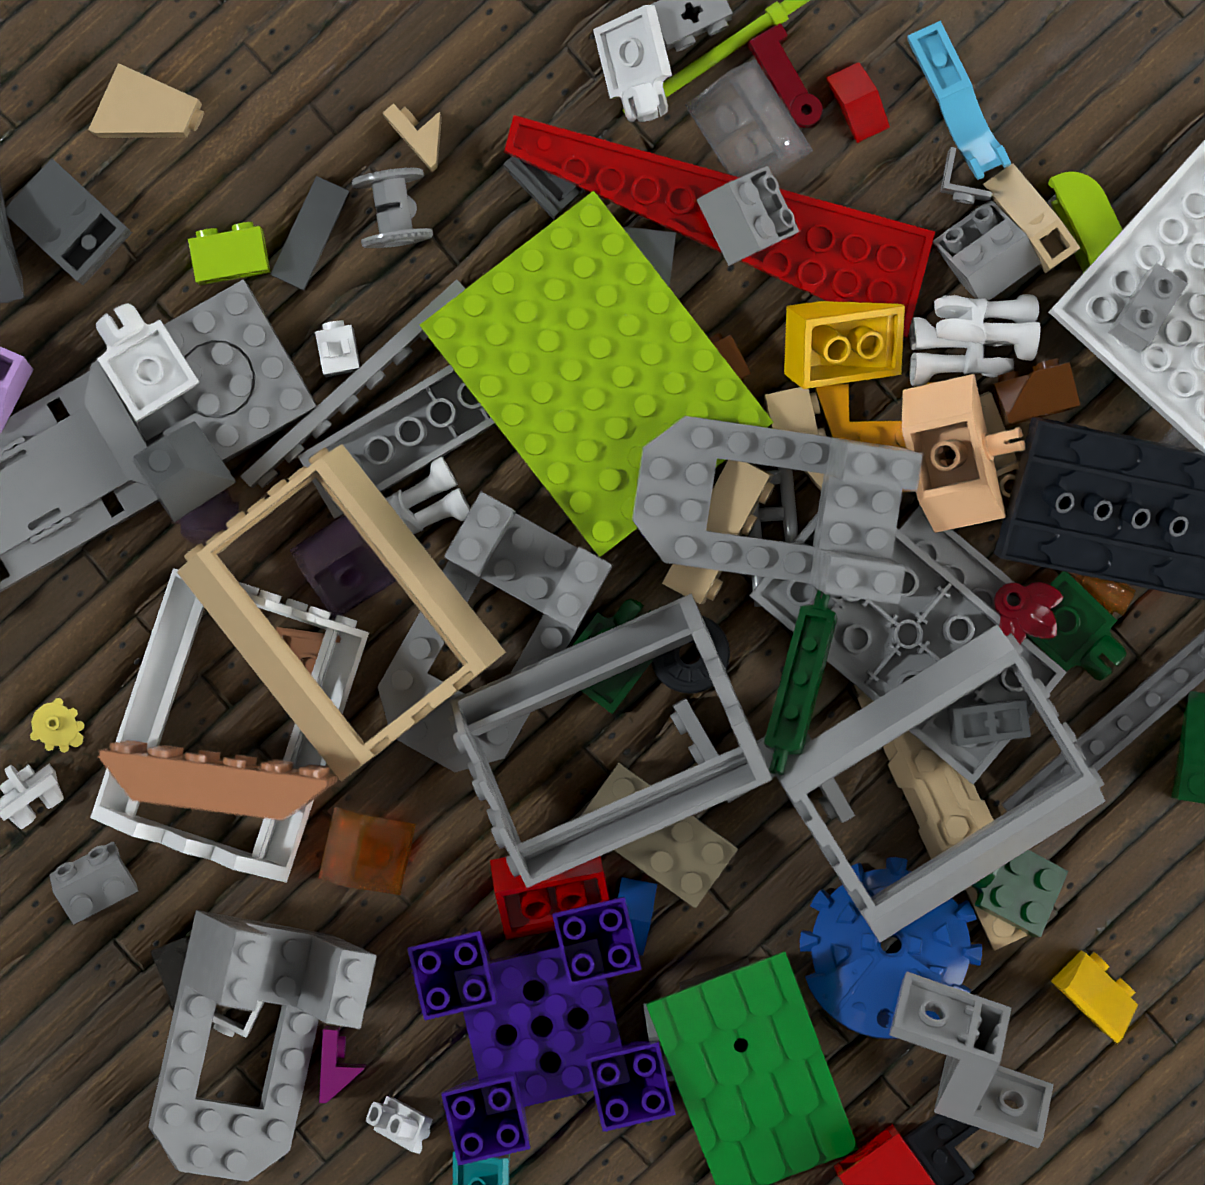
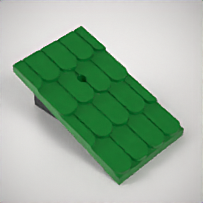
(758, 1106)

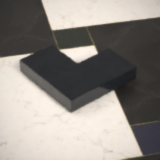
(935, 1148)

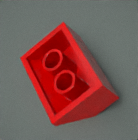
(530, 909)

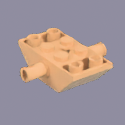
(952, 417)

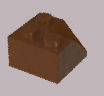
(1039, 394)

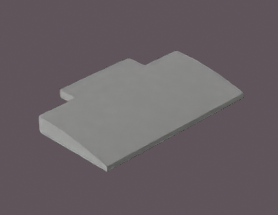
(941, 608)

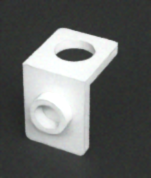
(230, 1027)

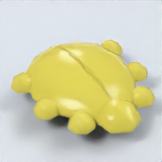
(57, 726)

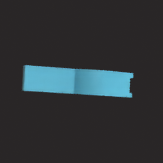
(957, 99)

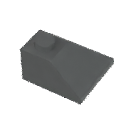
(183, 470)

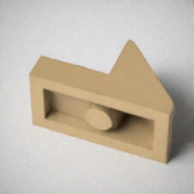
(424, 141)

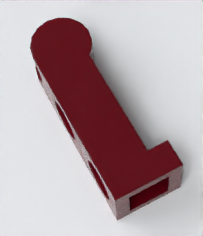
(771, 57)

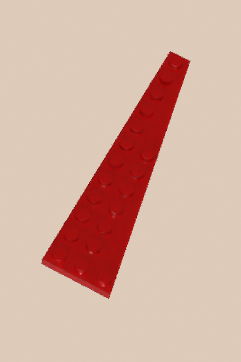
(833, 257)

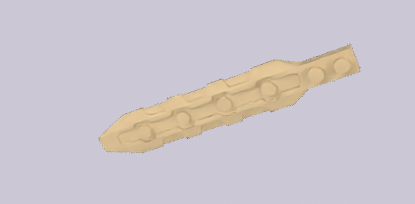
(945, 810)

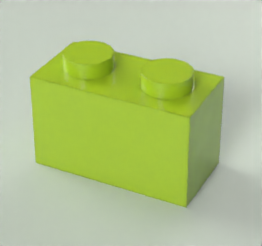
(228, 254)

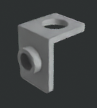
(960, 193)

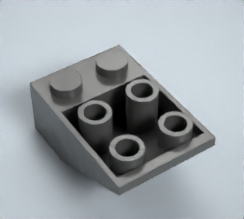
(67, 222)

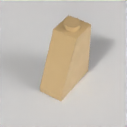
(144, 108)

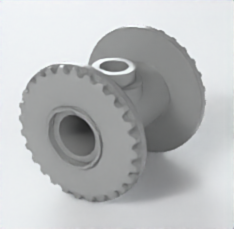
(393, 207)

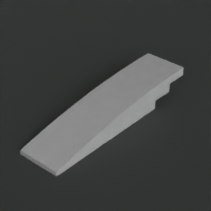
(408, 432)

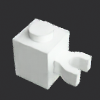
(337, 348)

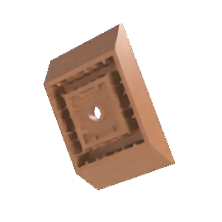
(214, 784)

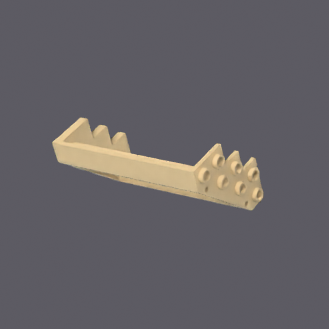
(275, 660)

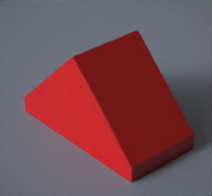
(859, 102)

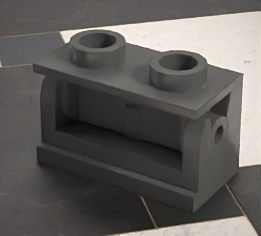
(546, 189)
(989, 722)

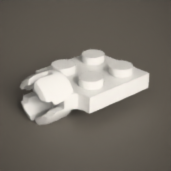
(635, 62)
(143, 362)

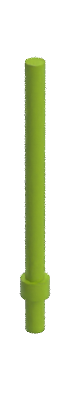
(774, 15)

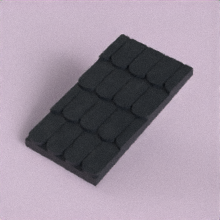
(1108, 508)

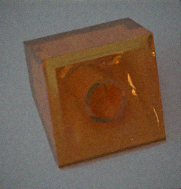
(367, 851)

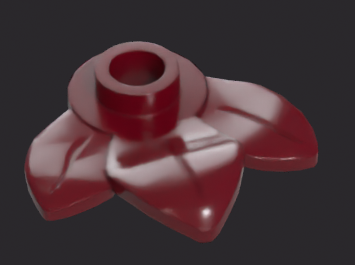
(1033, 612)

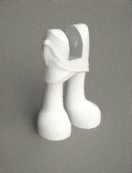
(966, 316)
(925, 365)
(439, 480)

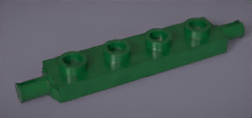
(800, 681)

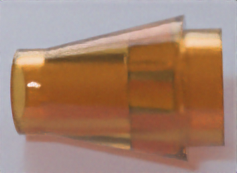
(1110, 594)

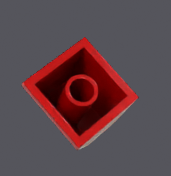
(883, 1162)

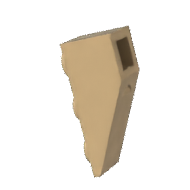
(1033, 216)
(795, 412)

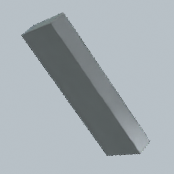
(310, 233)

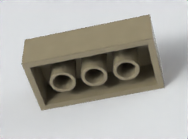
(679, 856)

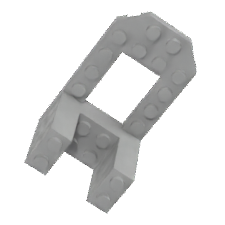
(853, 518)
(527, 565)
(237, 966)

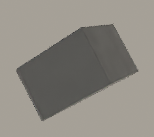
(656, 247)

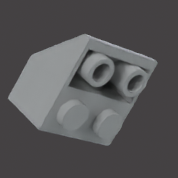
(748, 215)
(987, 251)

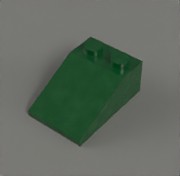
(1190, 765)

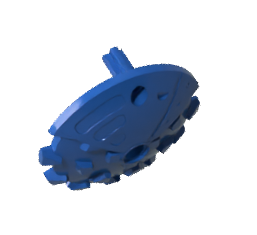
(860, 980)

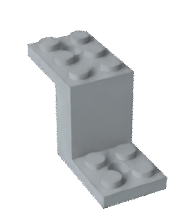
(973, 1039)

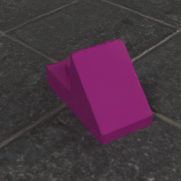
(334, 1074)

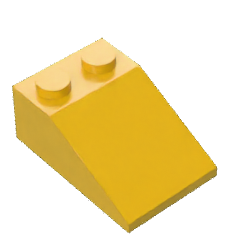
(842, 342)
(1097, 995)

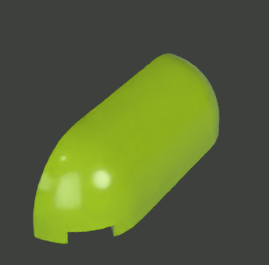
(1085, 214)

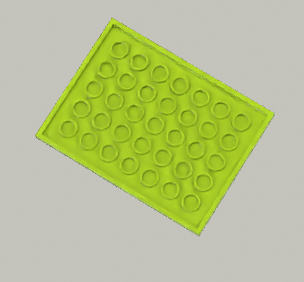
(586, 364)

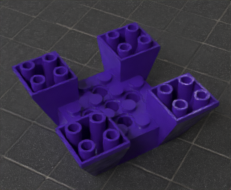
(489, 1110)

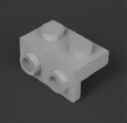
(92, 882)

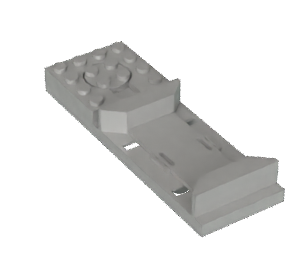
(63, 468)

